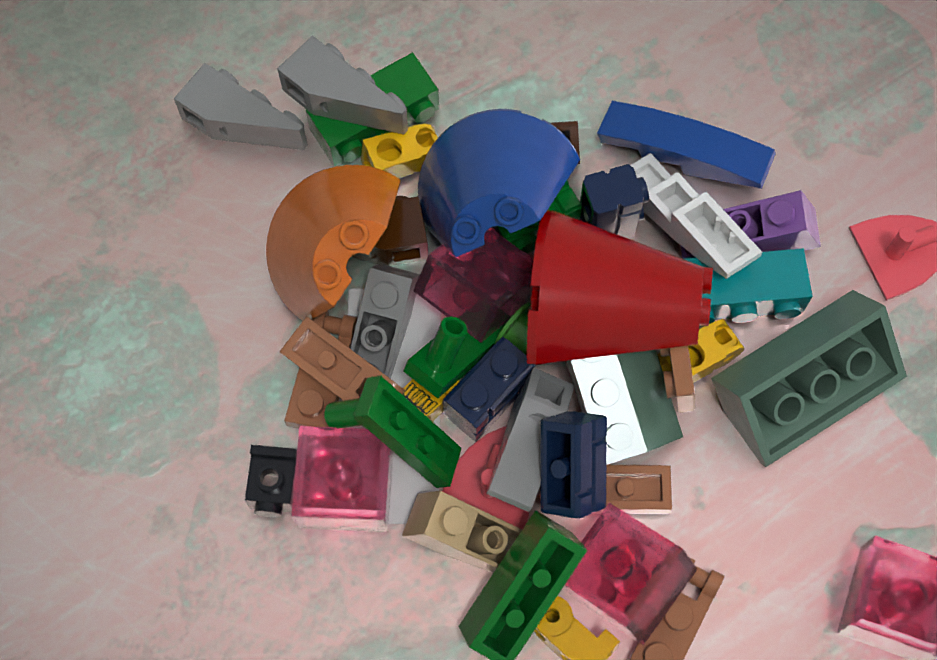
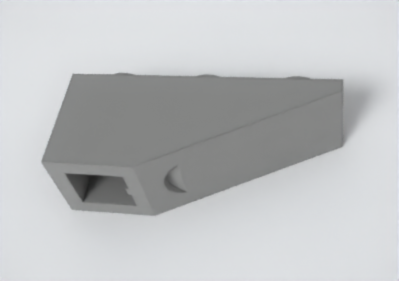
(334, 89)
(230, 112)
(384, 316)
(518, 463)

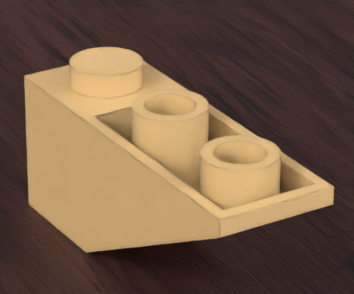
(459, 530)

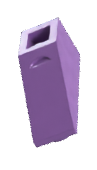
(776, 223)

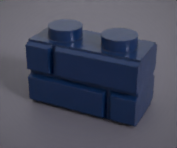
(614, 200)
(487, 389)
(573, 464)

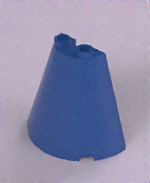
(492, 173)

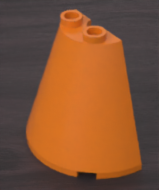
(320, 228)

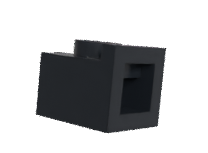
(276, 498)

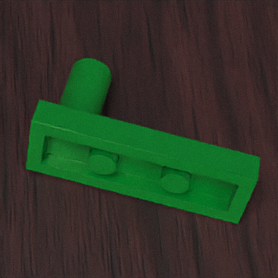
(448, 356)
(400, 428)

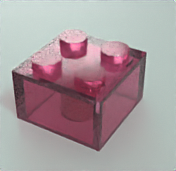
(478, 286)
(342, 480)
(629, 573)
(893, 600)

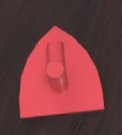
(898, 251)
(473, 479)

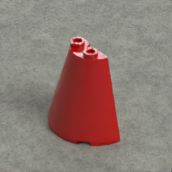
(609, 294)

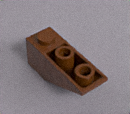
(404, 237)

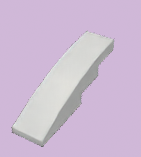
(695, 220)

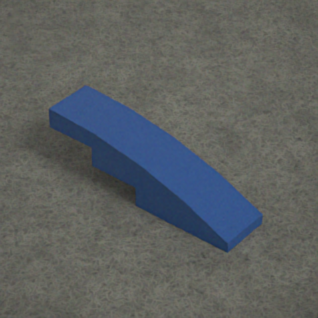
(693, 145)

